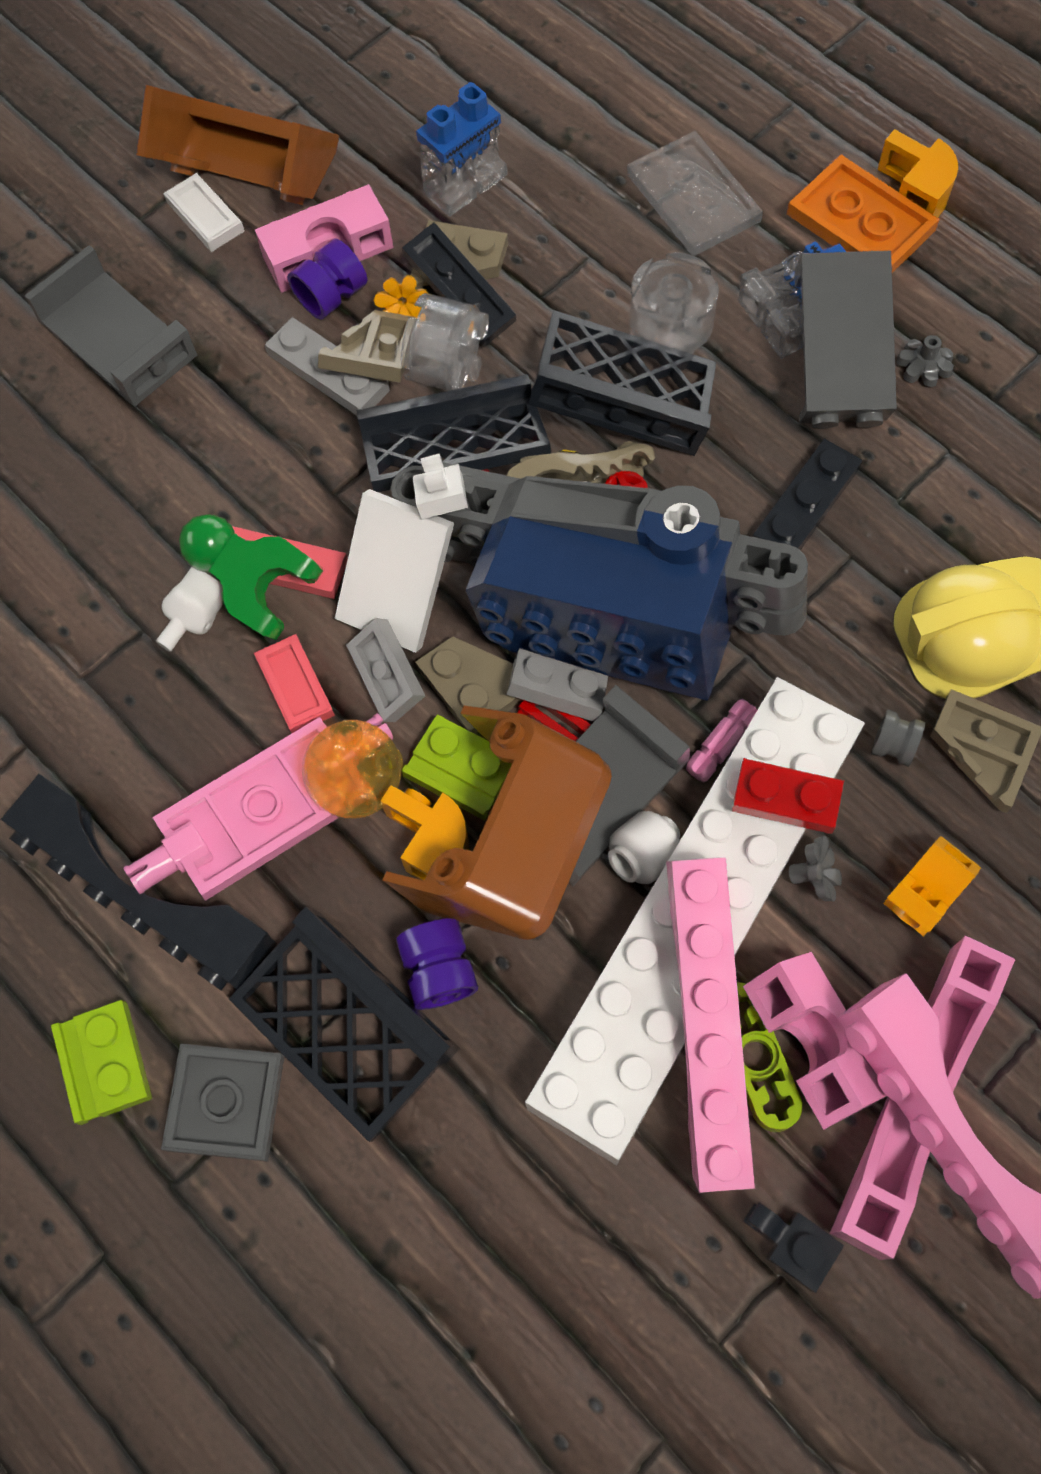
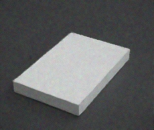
(393, 568)

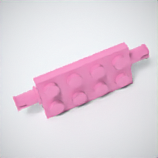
(238, 819)

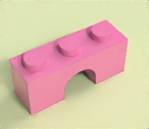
(352, 218)
(802, 1001)

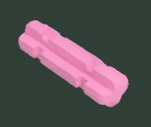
(721, 741)

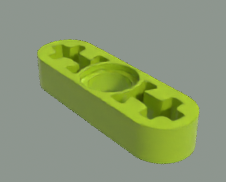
(782, 1089)

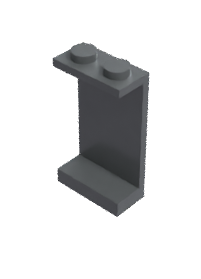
(110, 328)
(847, 338)
(641, 761)

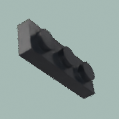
(456, 278)
(810, 496)

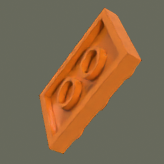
(861, 212)

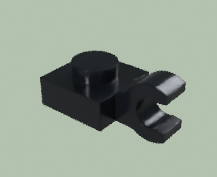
(799, 1246)

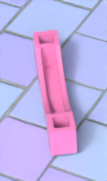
(711, 1025)
(902, 1045)
(894, 1160)

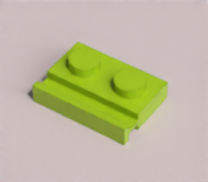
(459, 765)
(101, 1062)

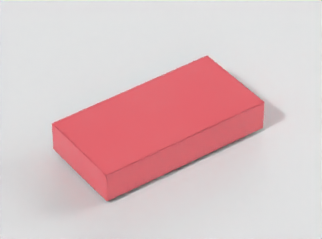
(293, 683)

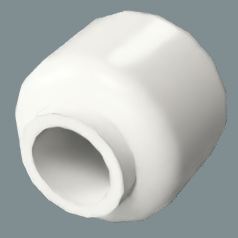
(643, 847)

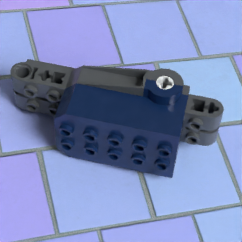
(617, 575)

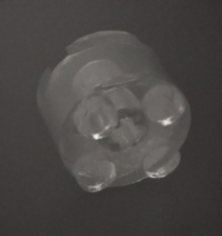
(674, 302)
(443, 343)

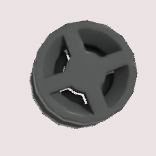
(898, 738)

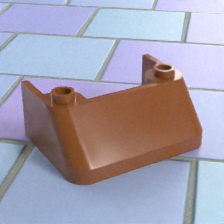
(234, 143)
(530, 835)

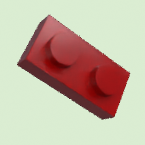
(788, 796)

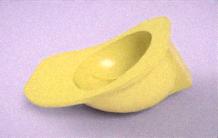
(973, 627)

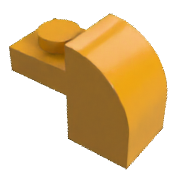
(923, 172)
(435, 827)
(932, 886)

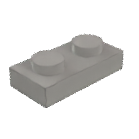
(385, 670)
(557, 685)

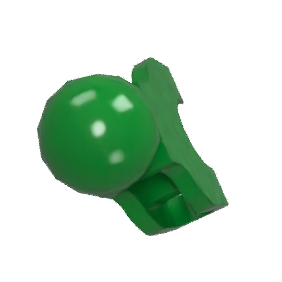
(244, 568)

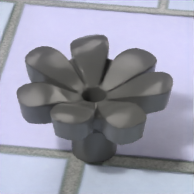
(926, 360)
(818, 869)

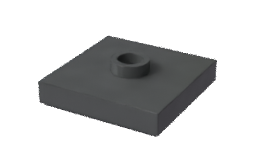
(223, 1102)

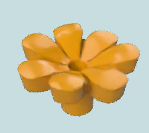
(400, 297)

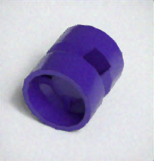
(329, 277)
(435, 957)

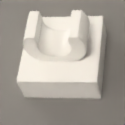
(439, 488)

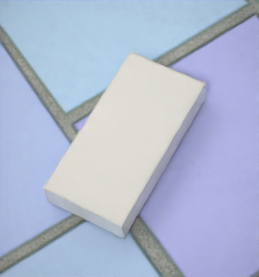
(204, 212)

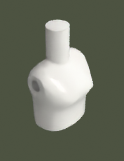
(190, 607)

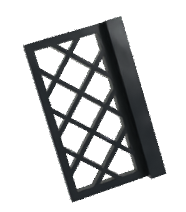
(617, 404)
(457, 414)
(374, 990)

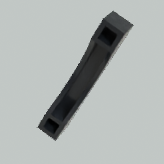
(212, 935)

